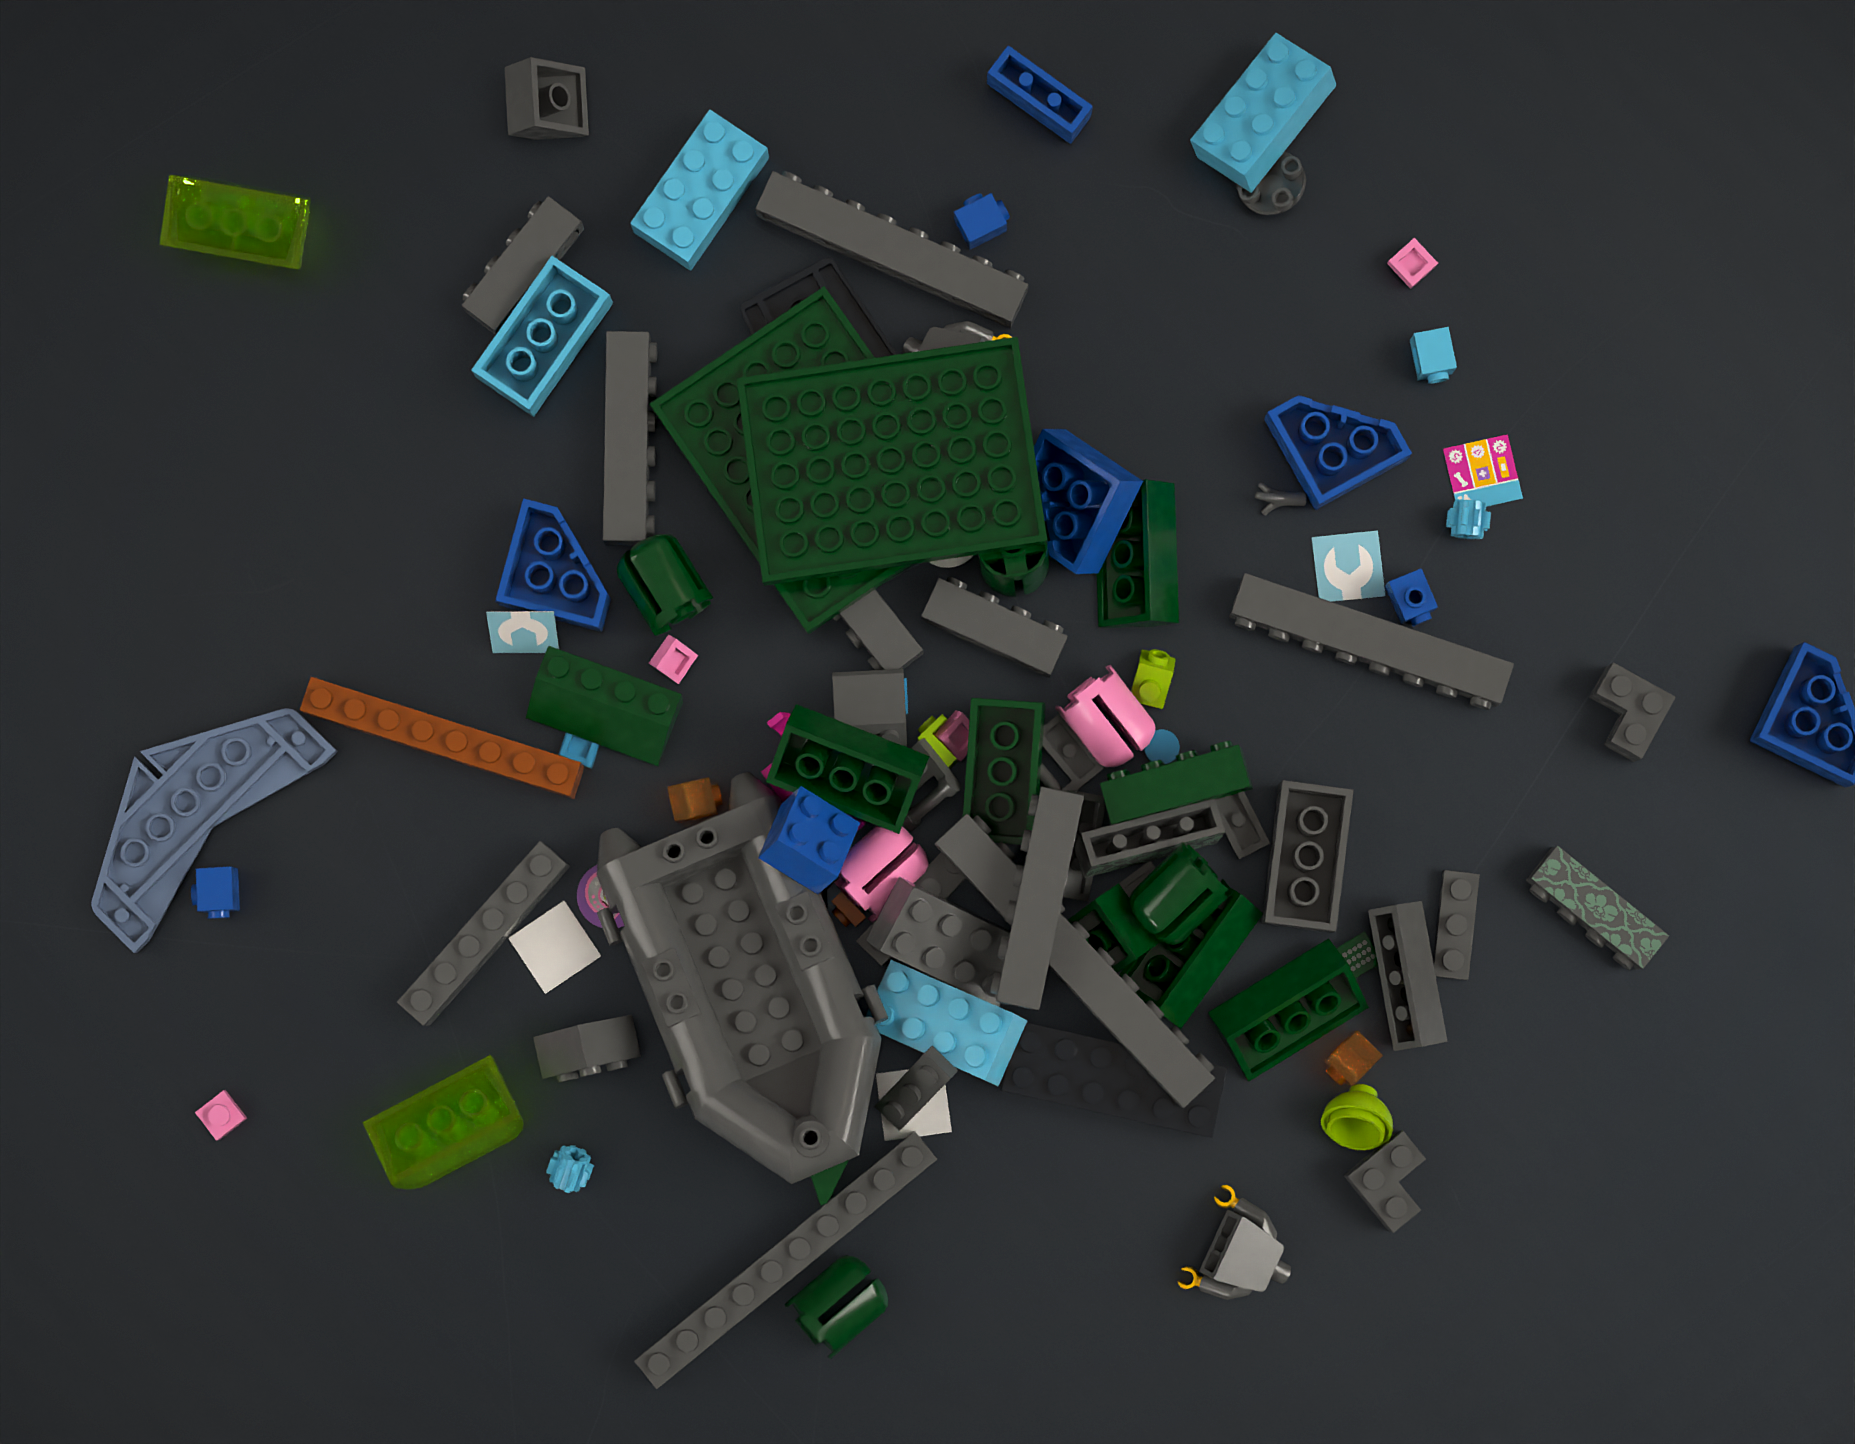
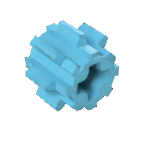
(1468, 519)
(570, 1168)

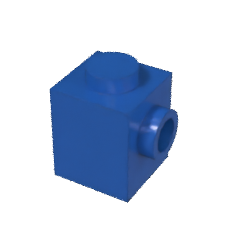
(981, 219)
(1411, 598)
(216, 891)

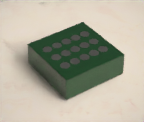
(1359, 954)

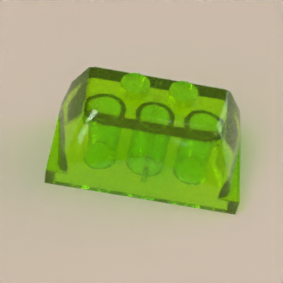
(235, 220)
(445, 1126)

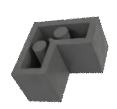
(1640, 708)
(587, 1048)
(1378, 1179)

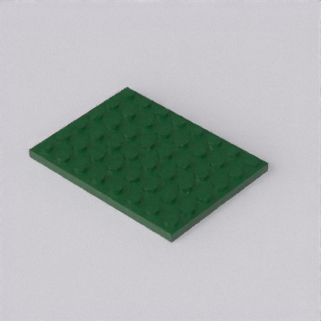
(708, 429)
(891, 461)

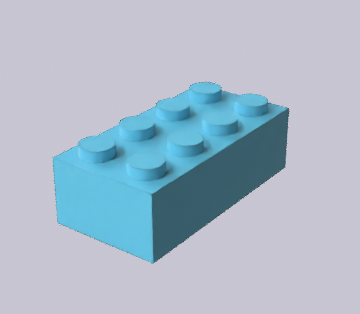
(1263, 112)
(700, 190)
(542, 336)
(957, 1024)

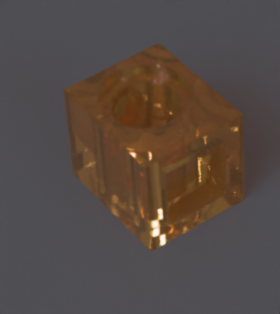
(694, 799)
(1352, 1059)

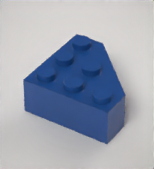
(1334, 446)
(1081, 499)
(551, 570)
(1811, 716)

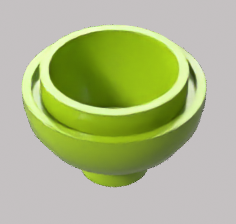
(1358, 1119)

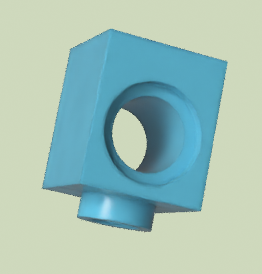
(1433, 355)

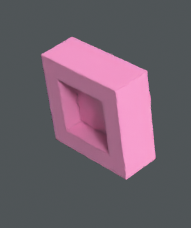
(1412, 263)
(673, 659)
(955, 734)
(221, 1115)

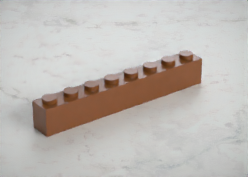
(442, 737)

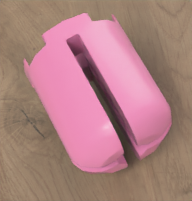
(1095, 729)
(877, 864)

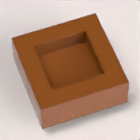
(846, 911)

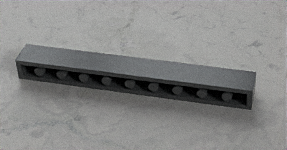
(1084, 969)
(785, 1260)

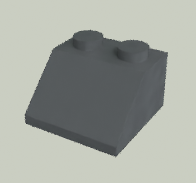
(546, 100)
(872, 702)

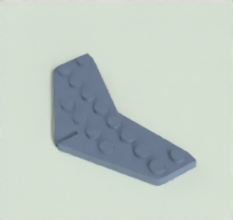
(170, 817)

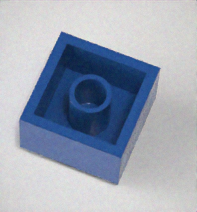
(809, 840)

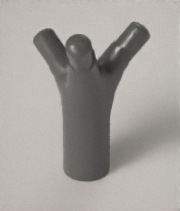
(1279, 498)

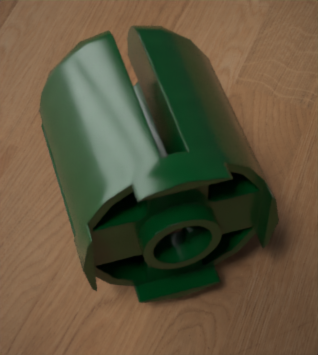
(1002, 568)
(662, 582)
(1178, 895)
(851, 1317)

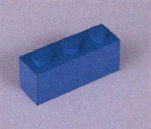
(1039, 94)

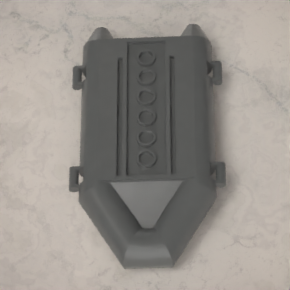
(746, 987)

